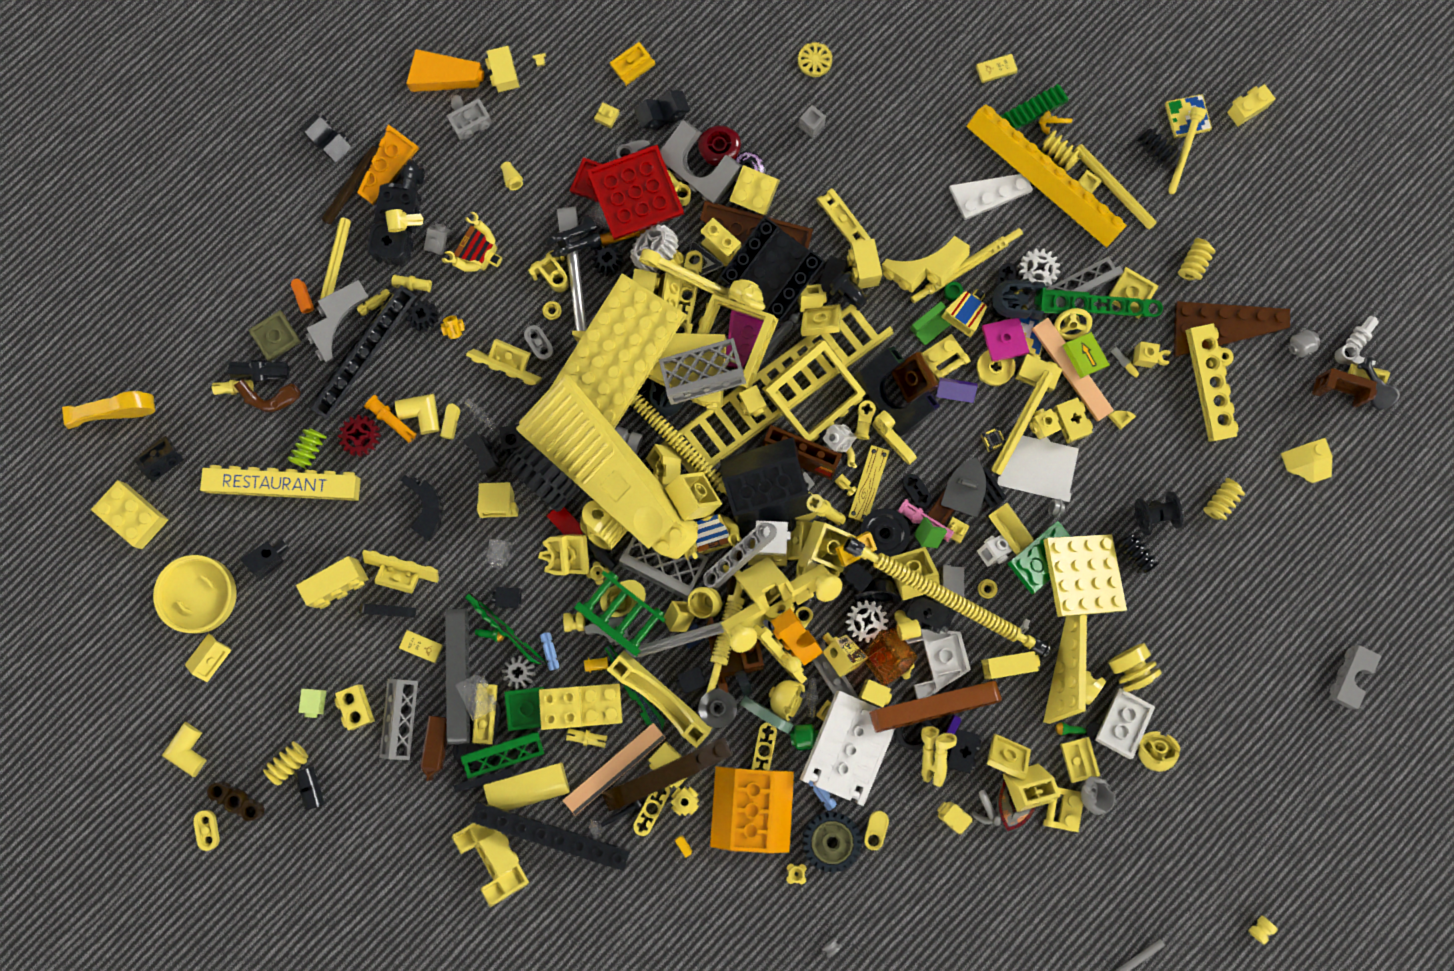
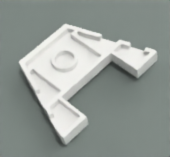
(945, 658)

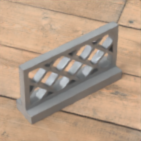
(709, 384)
(656, 576)

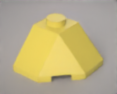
(1310, 461)

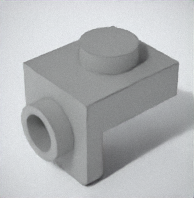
(436, 238)

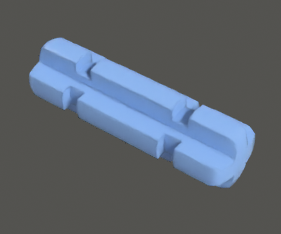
(549, 651)
(824, 796)

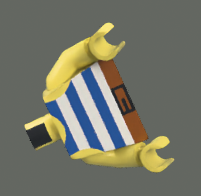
(714, 534)

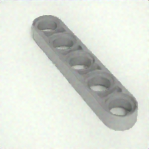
(748, 554)

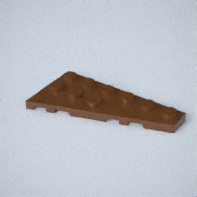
(742, 223)
(1231, 321)

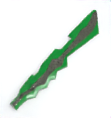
(505, 630)

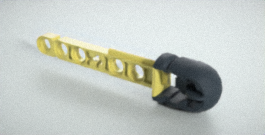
(654, 397)

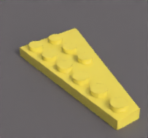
(1068, 684)

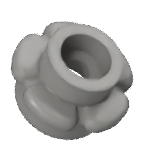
(1056, 508)

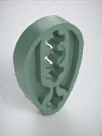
(766, 714)

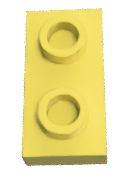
(550, 271)

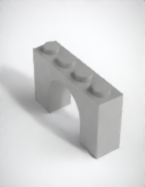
(675, 157)

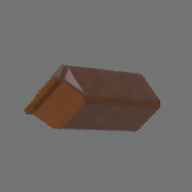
(434, 746)

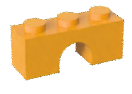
(796, 637)

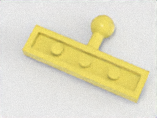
(790, 663)

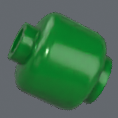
(804, 736)

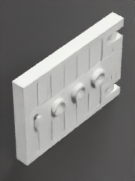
(847, 750)

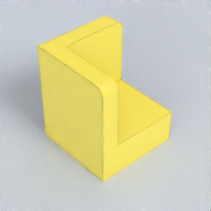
(678, 616)

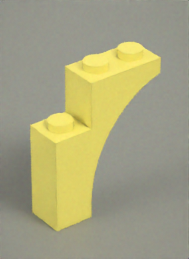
(935, 267)

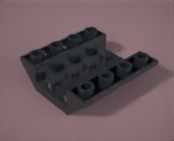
(775, 264)
(765, 484)

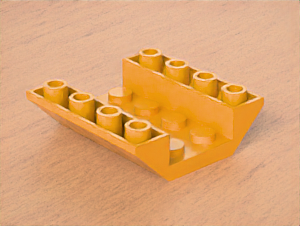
(752, 810)

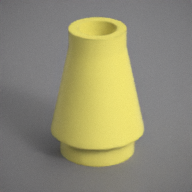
(511, 177)

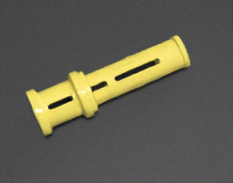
(823, 508)

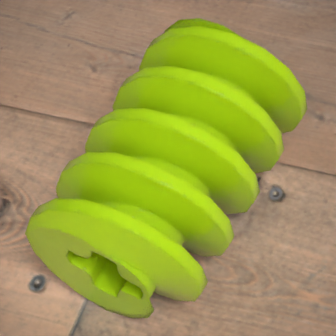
(306, 448)

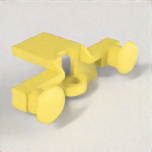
(763, 577)

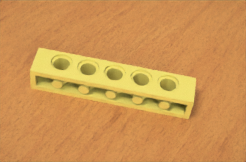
(1203, 375)

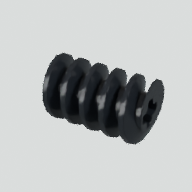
(1157, 145)
(1137, 553)

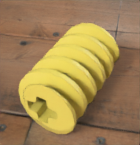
(1060, 150)
(1196, 260)
(1224, 499)
(286, 764)

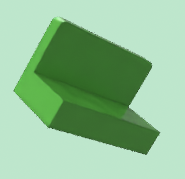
(930, 324)

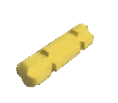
(373, 302)

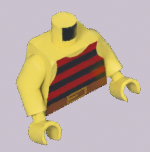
(475, 249)

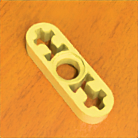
(771, 746)
(649, 824)

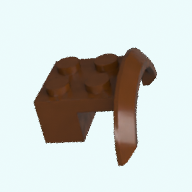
(748, 660)

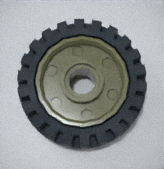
(836, 857)

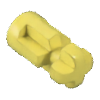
(844, 484)

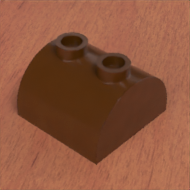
(915, 377)

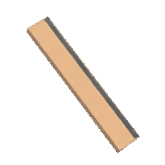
(614, 769)

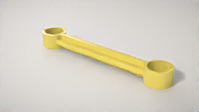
(654, 259)

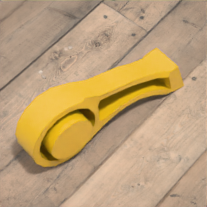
(124, 405)

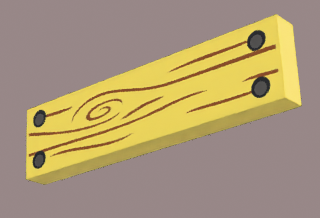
(868, 483)

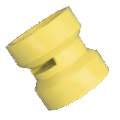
(573, 622)
(1263, 930)

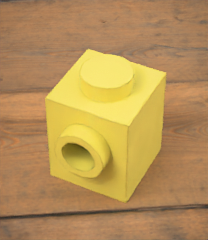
(752, 402)

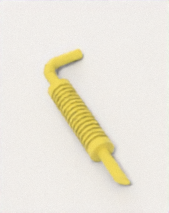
(734, 604)

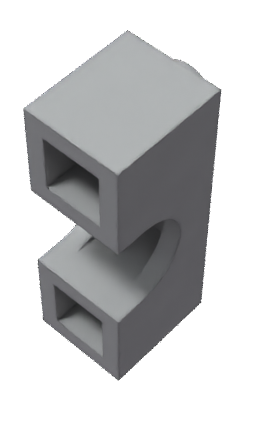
(1345, 689)

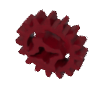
(358, 427)

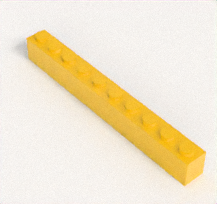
(1046, 175)

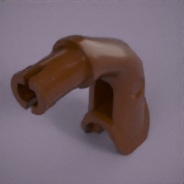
(287, 395)

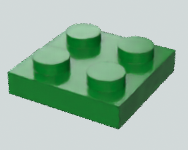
(523, 708)

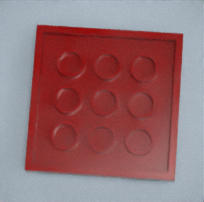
(635, 192)

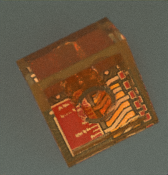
(889, 656)

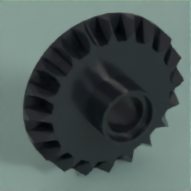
(892, 522)

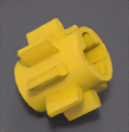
(452, 327)

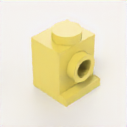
(812, 297)

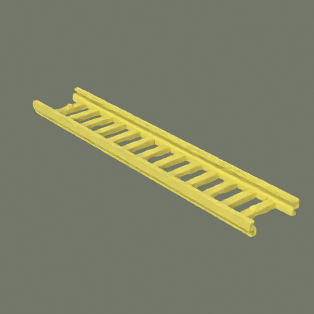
(800, 394)

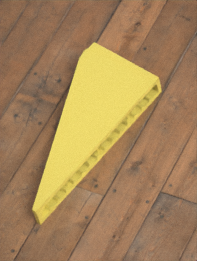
(681, 343)

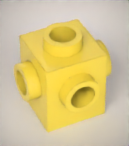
(1044, 423)
(689, 794)

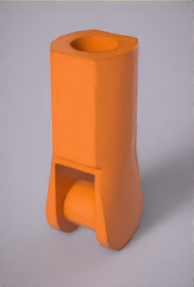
(302, 296)

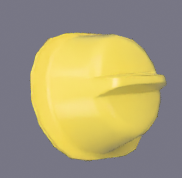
(628, 603)

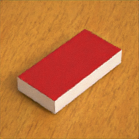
(565, 522)

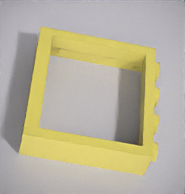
(762, 341)
(792, 370)

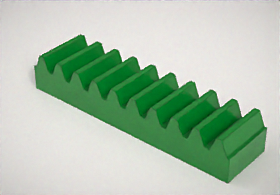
(1036, 107)

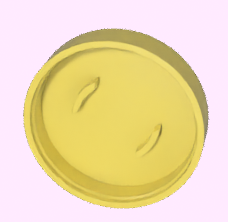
(194, 594)

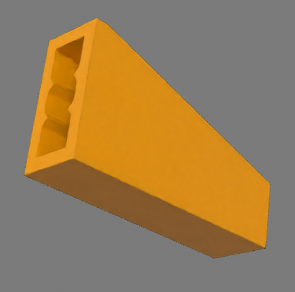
(442, 72)

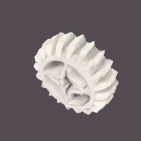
(658, 239)

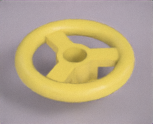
(1073, 322)

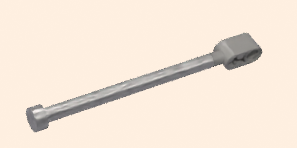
(569, 219)

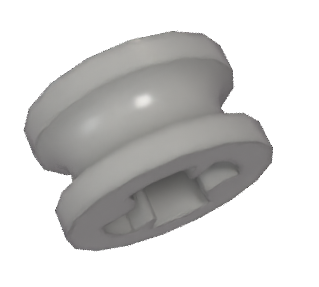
(831, 947)

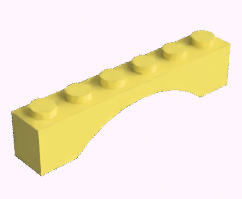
(635, 676)

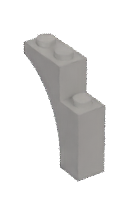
(334, 308)

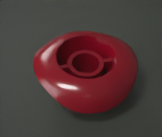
(717, 143)

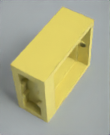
(1010, 665)

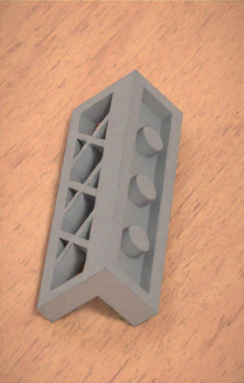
(1091, 285)
(392, 720)

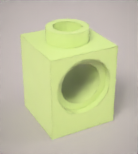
(312, 702)

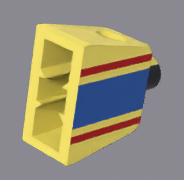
(966, 312)

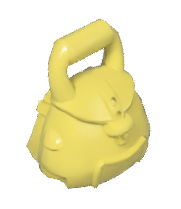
(747, 293)

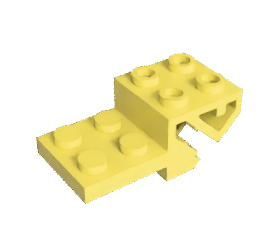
(580, 706)

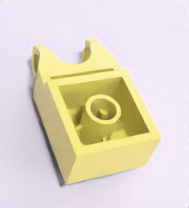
(821, 549)

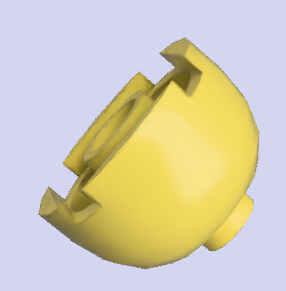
(786, 698)
(1158, 751)

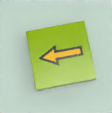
(1085, 355)

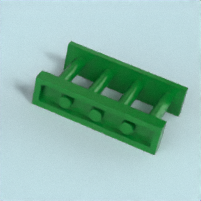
(603, 619)

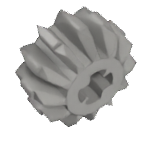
(522, 678)

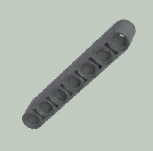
(457, 671)

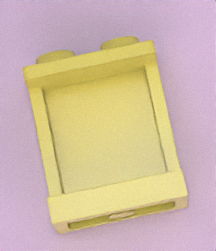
(719, 242)

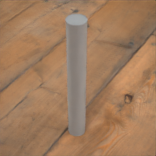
(1142, 956)

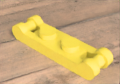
(842, 217)

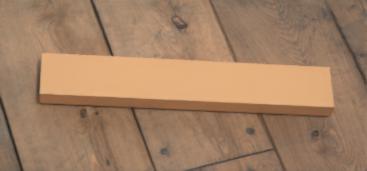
(1084, 387)

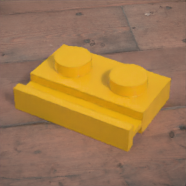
(632, 63)

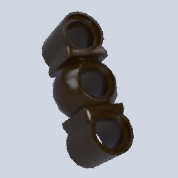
(226, 799)

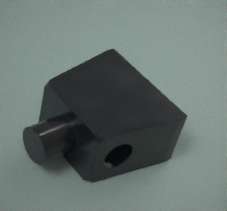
(259, 563)

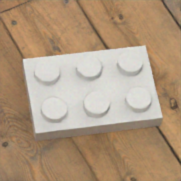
(1125, 723)

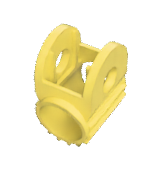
(601, 526)

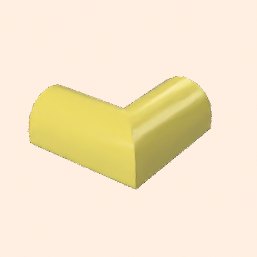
(422, 407)
(180, 751)

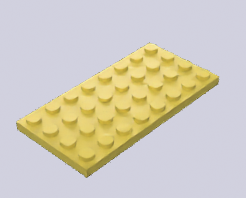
(622, 347)

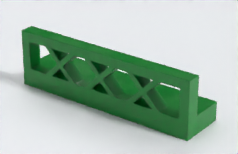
(497, 749)

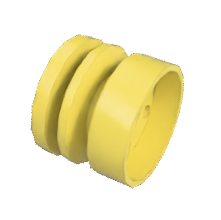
(1134, 667)

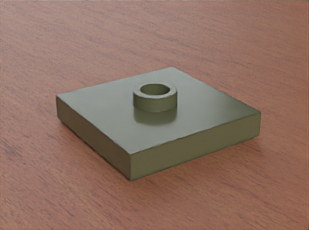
(274, 336)

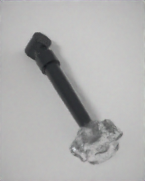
(596, 827)

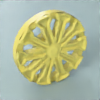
(815, 59)

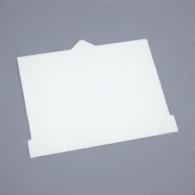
(1041, 468)

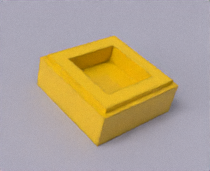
(683, 845)

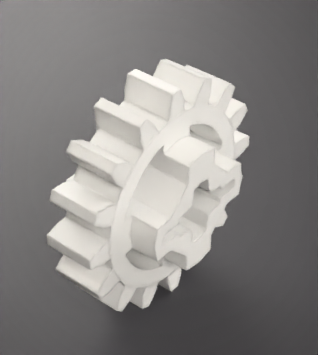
(1035, 262)
(858, 618)

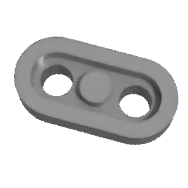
(539, 343)

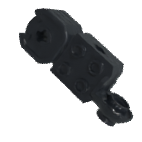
(396, 246)

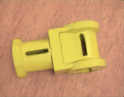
(864, 420)

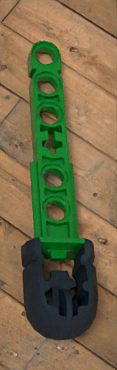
(1046, 301)

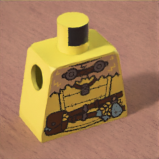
(843, 653)

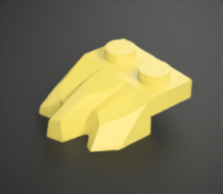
(566, 554)

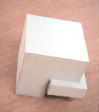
(778, 545)

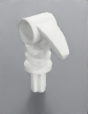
(1355, 343)

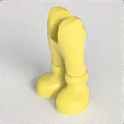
(938, 767)

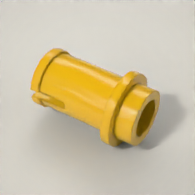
(595, 664)

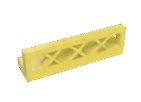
(1011, 528)

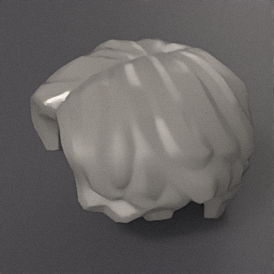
(1097, 796)

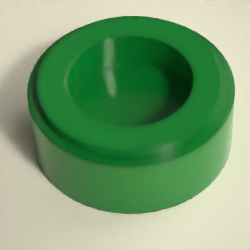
(953, 291)

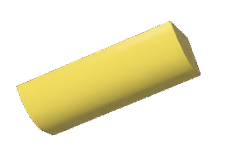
(528, 788)

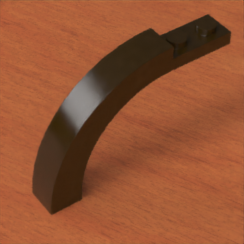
(667, 774)

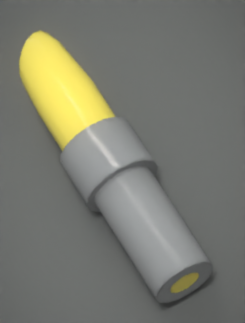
(1125, 362)

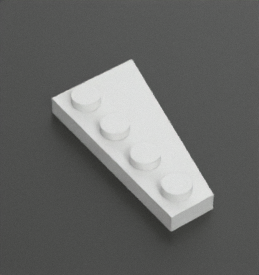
(987, 194)

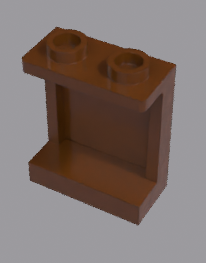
(1361, 388)

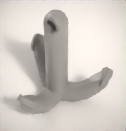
(993, 816)

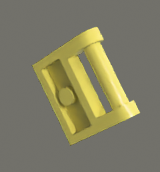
(943, 351)
(1070, 811)

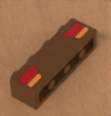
(812, 455)

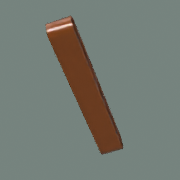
(935, 706)

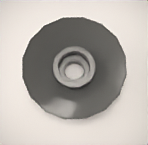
(727, 712)

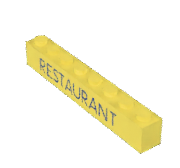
(280, 484)

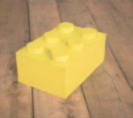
(129, 514)
(332, 583)

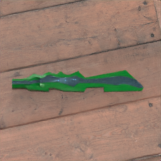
(649, 713)

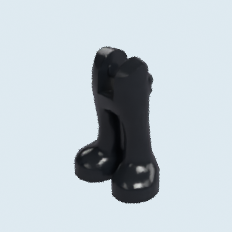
(562, 238)

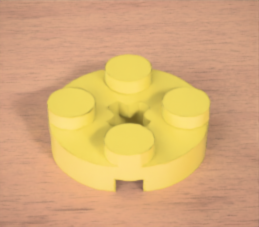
(992, 377)

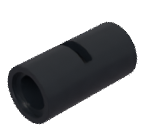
(309, 788)

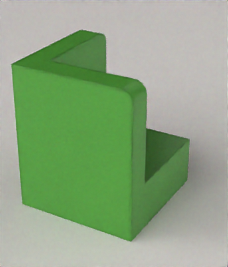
(928, 534)

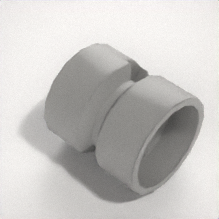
(632, 439)

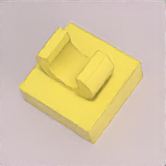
(607, 115)
(959, 529)

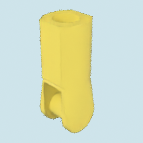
(450, 422)

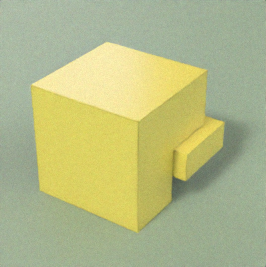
(496, 500)

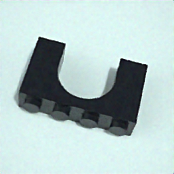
(873, 381)

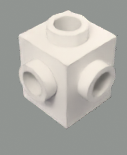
(839, 438)
(997, 547)

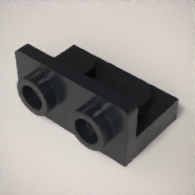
(158, 459)

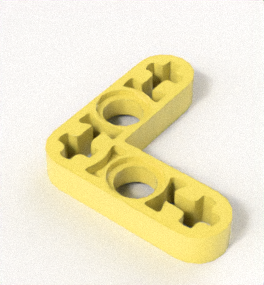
(883, 425)

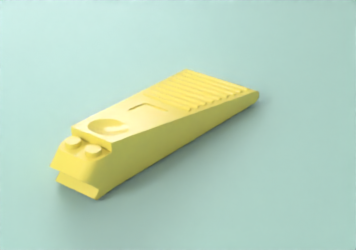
(601, 463)

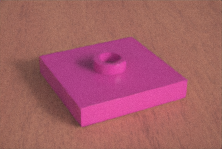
(1005, 339)

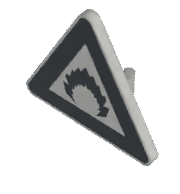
(710, 263)

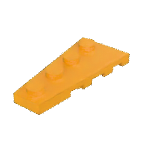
(387, 163)

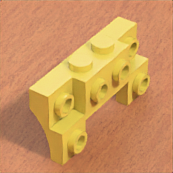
(498, 859)

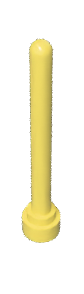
(1197, 115)

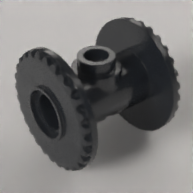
(1159, 511)

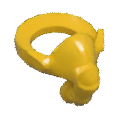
(1047, 118)

